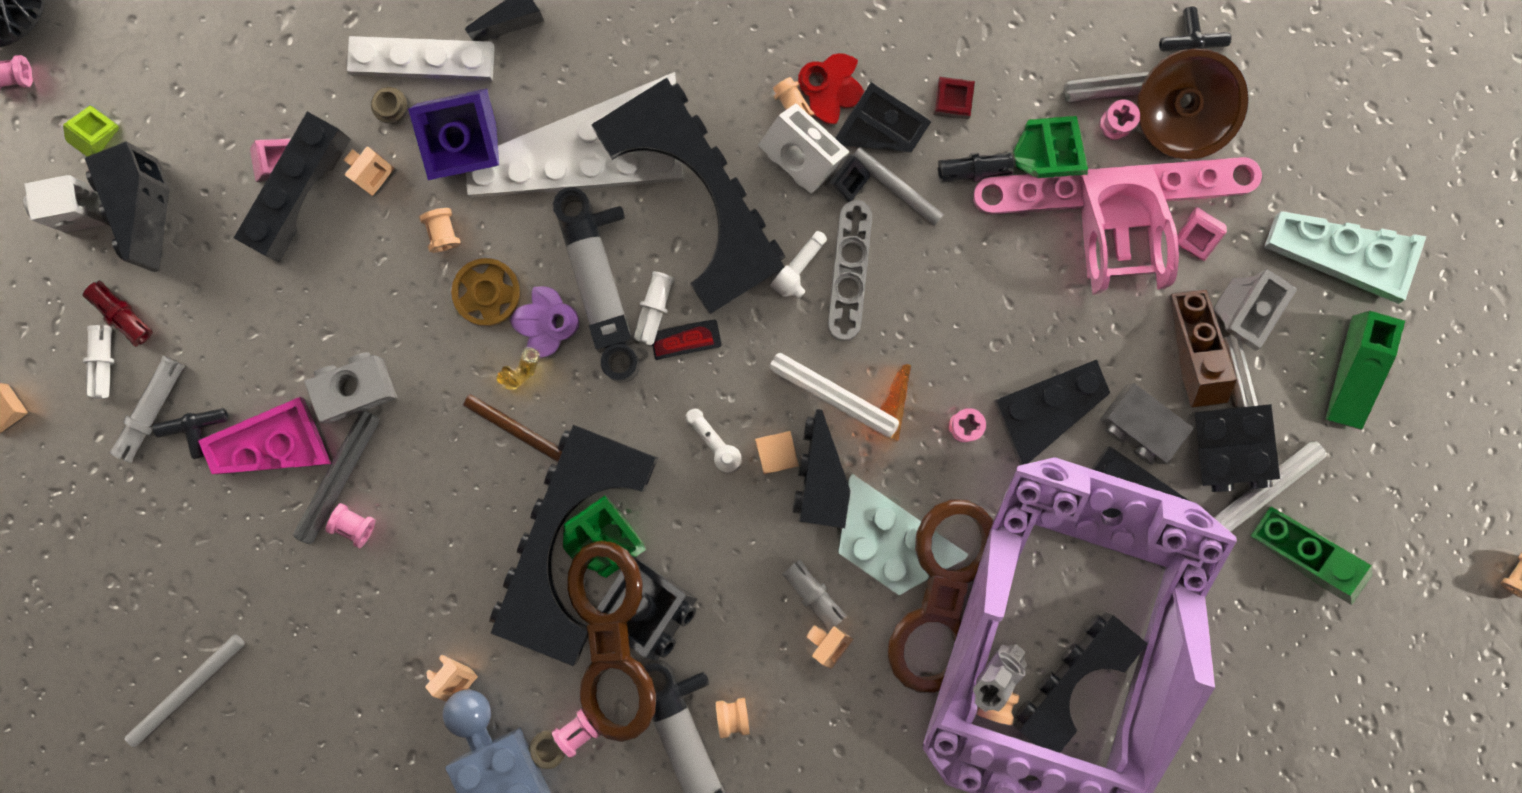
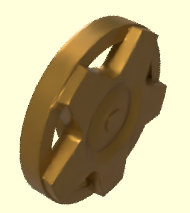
(485, 292)

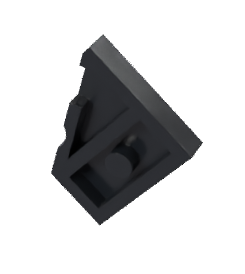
(882, 123)

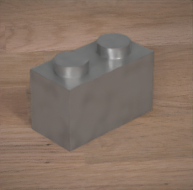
(1145, 425)

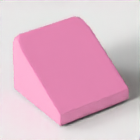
(265, 156)
(1201, 233)

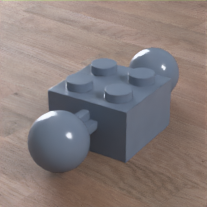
(490, 765)

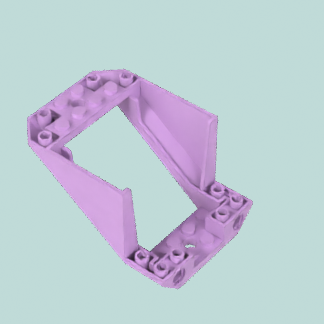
(1171, 672)

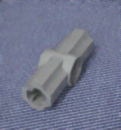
(1000, 678)

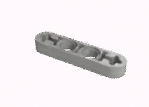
(853, 271)

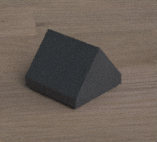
(848, 178)

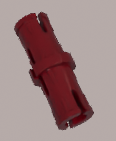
(117, 313)

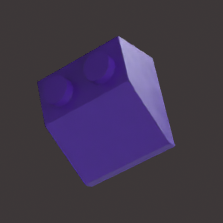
(456, 134)

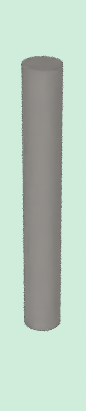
(898, 187)

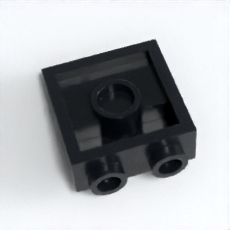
(1237, 447)
(659, 614)

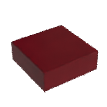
(954, 97)

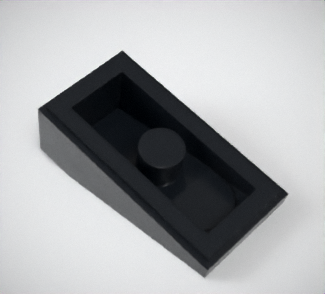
(504, 18)

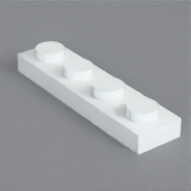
(420, 58)

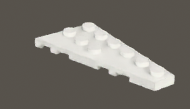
(571, 156)

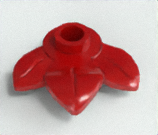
(837, 86)

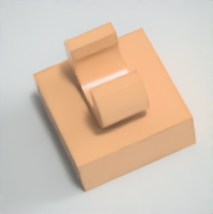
(368, 169)
(830, 644)
(449, 679)

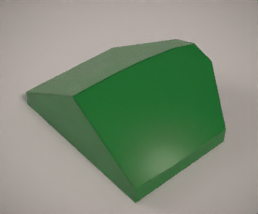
(1051, 148)
(601, 523)

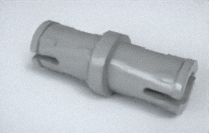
(814, 595)

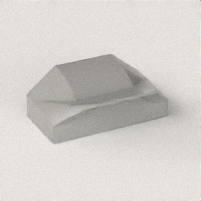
(1254, 306)

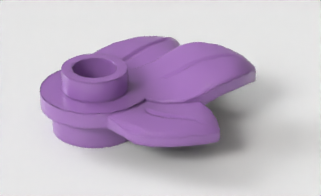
(540, 318)

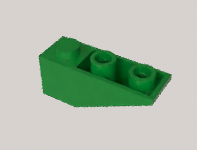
(1363, 367)
(1313, 555)

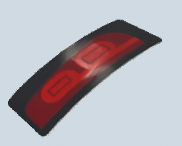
(686, 339)

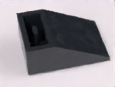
(132, 201)
(825, 485)

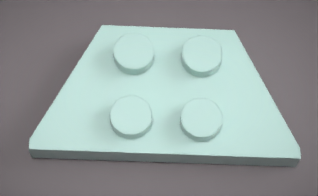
(882, 540)

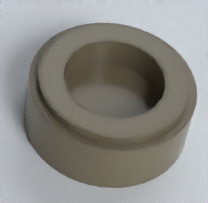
(545, 750)

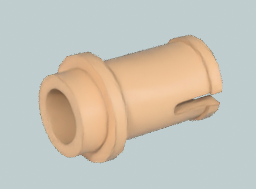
(789, 94)

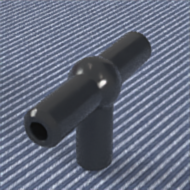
(1193, 36)
(191, 424)

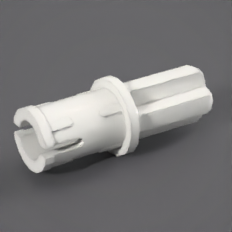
(653, 308)
(98, 362)

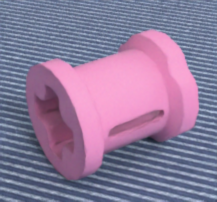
(15, 72)
(1129, 118)
(976, 419)
(350, 525)
(563, 736)

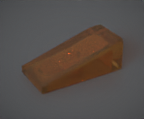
(895, 399)

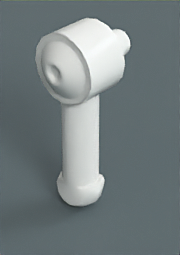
(787, 280)
(726, 457)

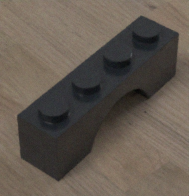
(274, 214)
(1105, 646)

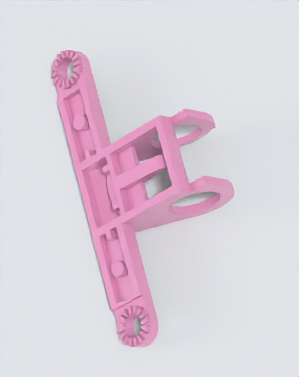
(1122, 200)

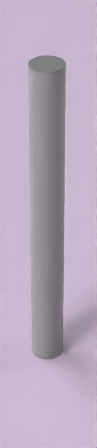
(184, 691)

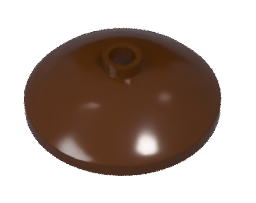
(1215, 107)

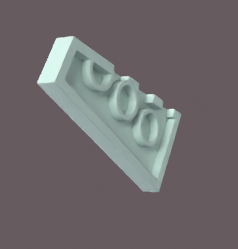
(1360, 256)

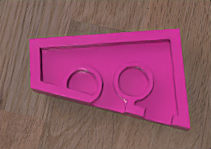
(267, 442)

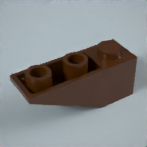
(1201, 350)

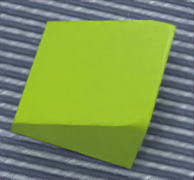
(89, 131)

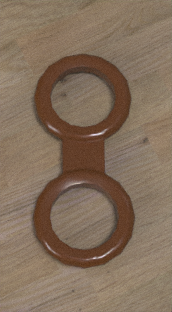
(943, 592)
(610, 641)

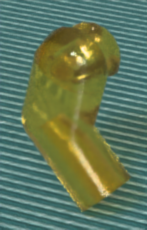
(526, 368)

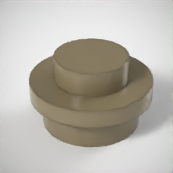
(389, 105)

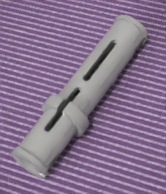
(146, 409)

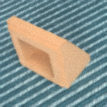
(10, 407)
(777, 452)

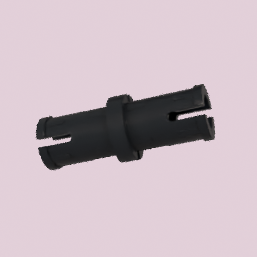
(975, 167)

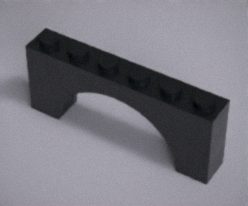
(663, 125)
(532, 608)

